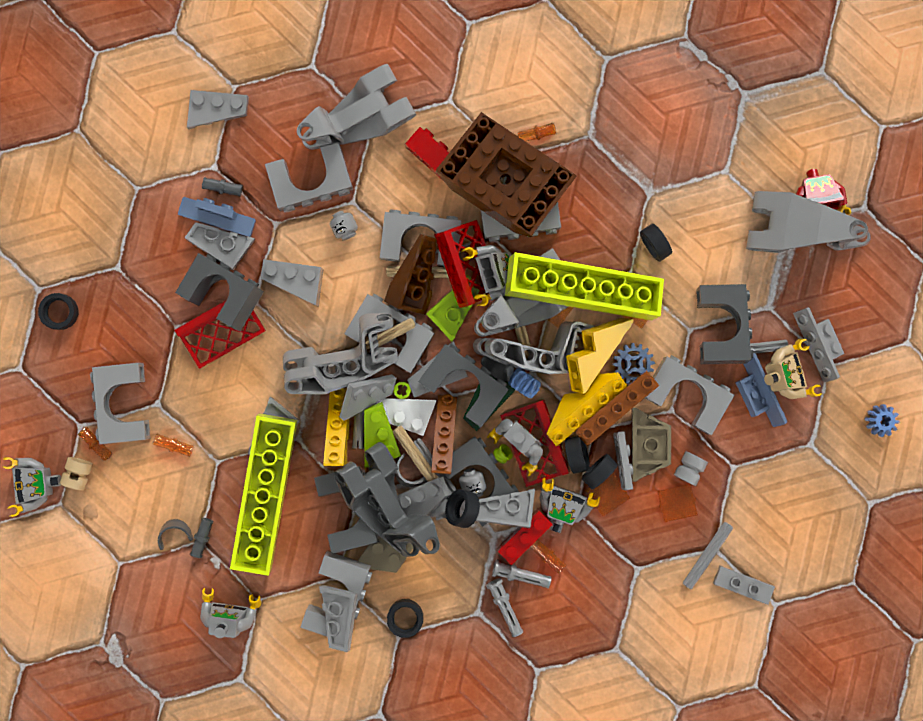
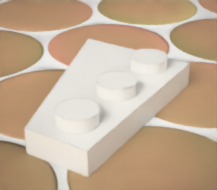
(409, 413)

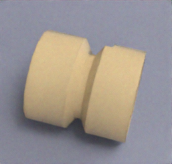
(79, 467)

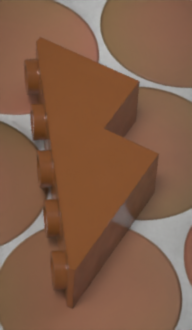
(617, 408)
(444, 434)

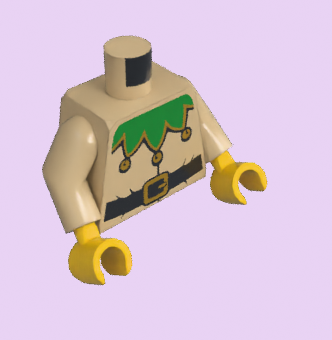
(786, 373)

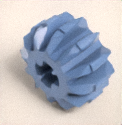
(524, 383)
(887, 424)

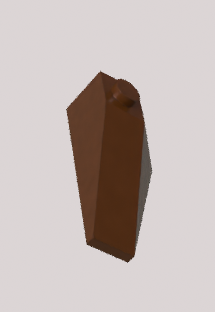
(412, 282)

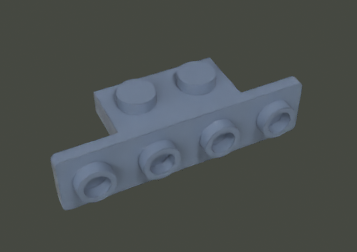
(218, 216)
(758, 394)

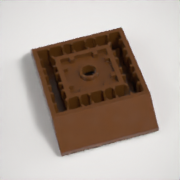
(493, 152)

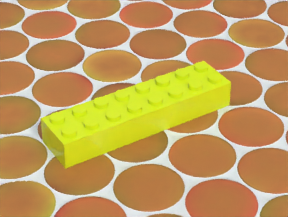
(584, 286)
(263, 494)

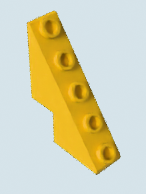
(598, 346)
(579, 407)
(336, 432)

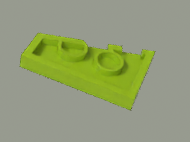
(448, 315)
(378, 429)

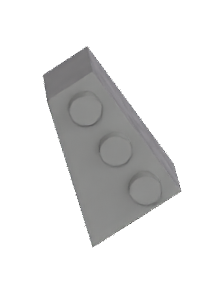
(296, 279)

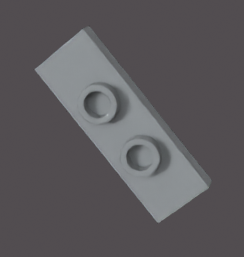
(622, 453)
(743, 585)

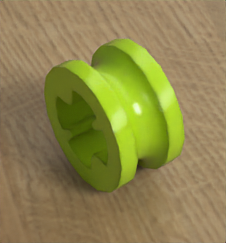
(408, 391)
(503, 453)

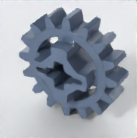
(627, 357)

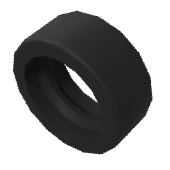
(656, 242)
(44, 306)
(577, 454)
(599, 471)
(470, 512)
(398, 631)

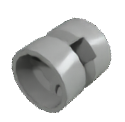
(691, 467)

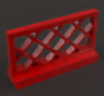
(455, 267)
(208, 318)
(556, 451)

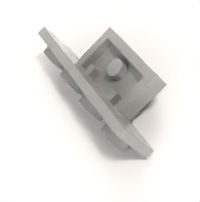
(822, 342)

